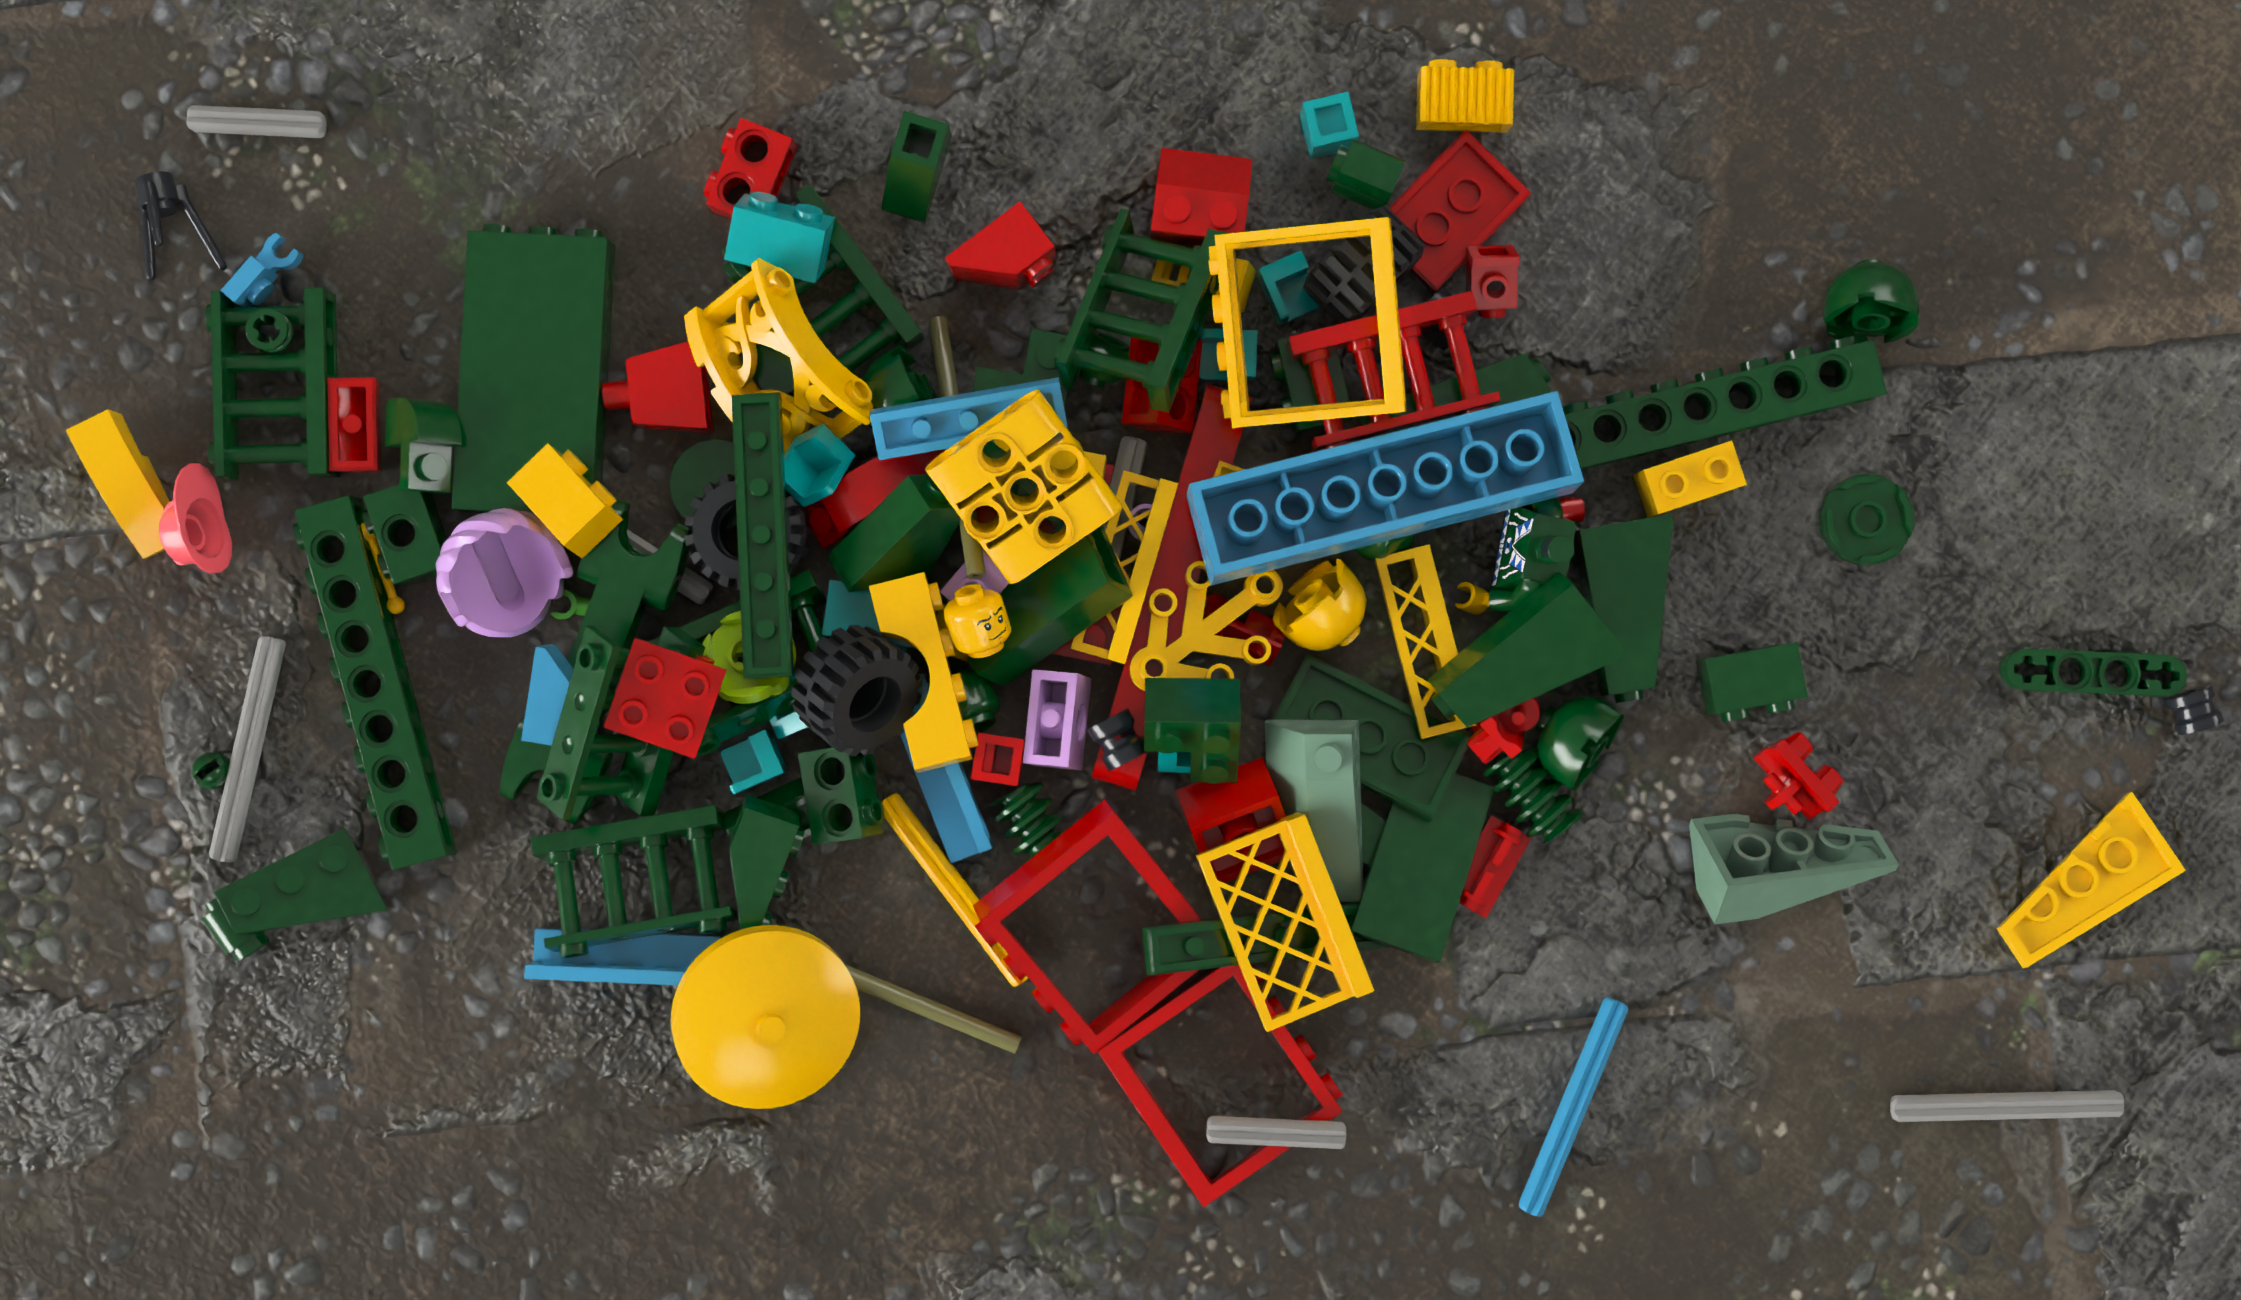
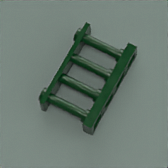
(867, 291)
(1175, 338)
(314, 360)
(805, 597)
(575, 738)
(607, 844)

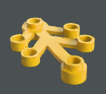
(1199, 634)

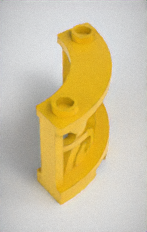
(787, 330)

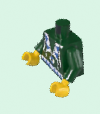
(1531, 551)

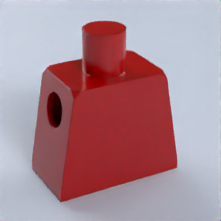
(664, 391)

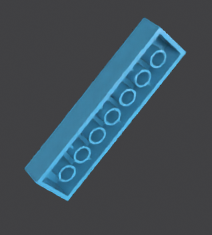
(1383, 488)

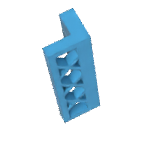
(946, 420)
(952, 803)
(642, 960)

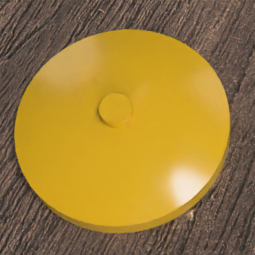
(765, 1016)

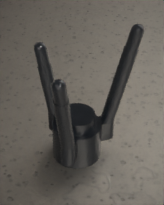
(158, 200)

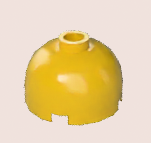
(1325, 608)

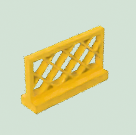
(1322, 905)

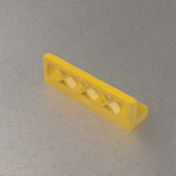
(1143, 565)
(1437, 629)

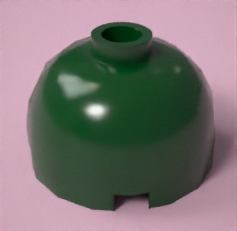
(1871, 302)
(894, 381)
(1576, 737)

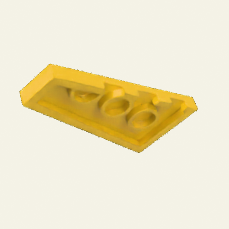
(2098, 878)

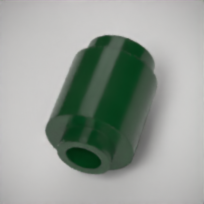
(239, 945)

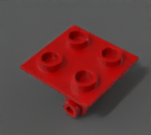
(665, 697)

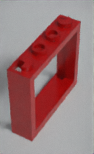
(1039, 872)
(1158, 1121)

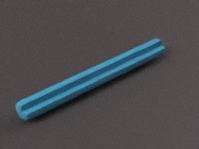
(1573, 1107)

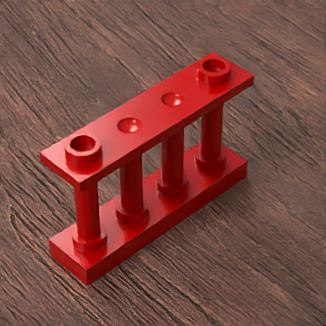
(1360, 339)

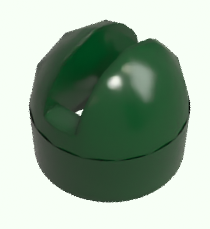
(217, 777)

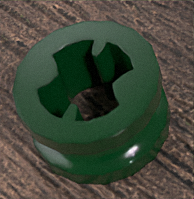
(282, 323)

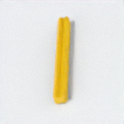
(942, 874)

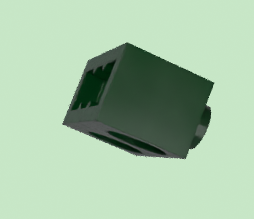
(829, 795)

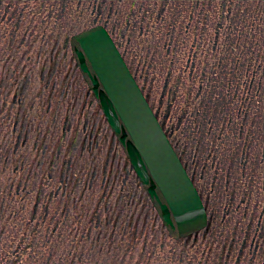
(2093, 672)

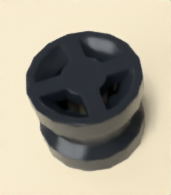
(2194, 710)

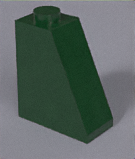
(897, 537)

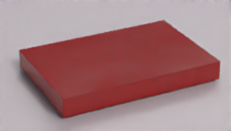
(1457, 206)

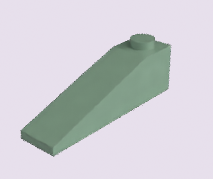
(1319, 776)
(1764, 868)

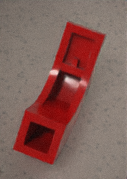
(861, 493)

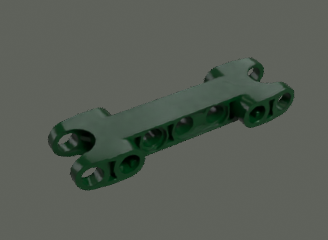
(623, 590)

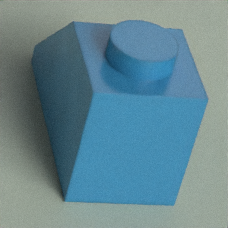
(546, 694)

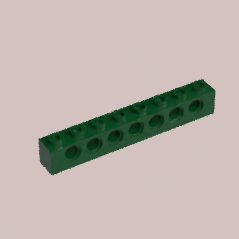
(1857, 381)
(396, 698)

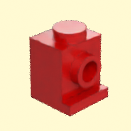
(1490, 264)
(998, 759)

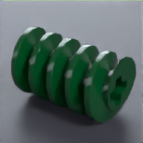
(1534, 794)
(1028, 818)

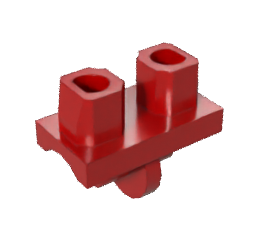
(1504, 731)
(1794, 781)

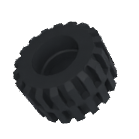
(1345, 275)
(709, 528)
(856, 690)

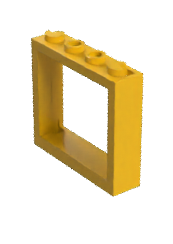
(1227, 311)

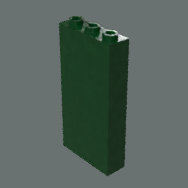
(531, 357)

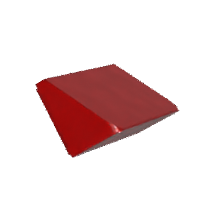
(354, 425)

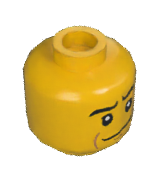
(977, 621)

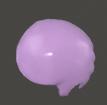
(501, 572)

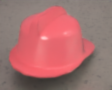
(194, 522)

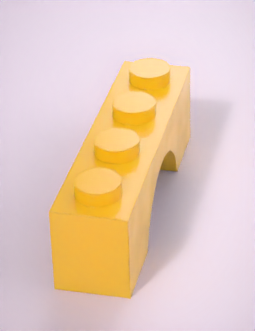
(908, 613)

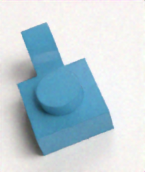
(255, 277)

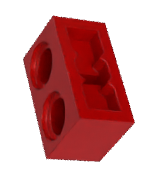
(735, 170)
(1137, 407)

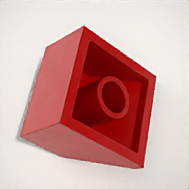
(1199, 194)
(1005, 253)
(1233, 810)

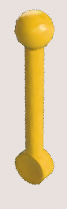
(395, 604)

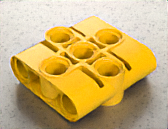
(976, 480)

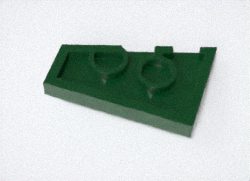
(302, 888)

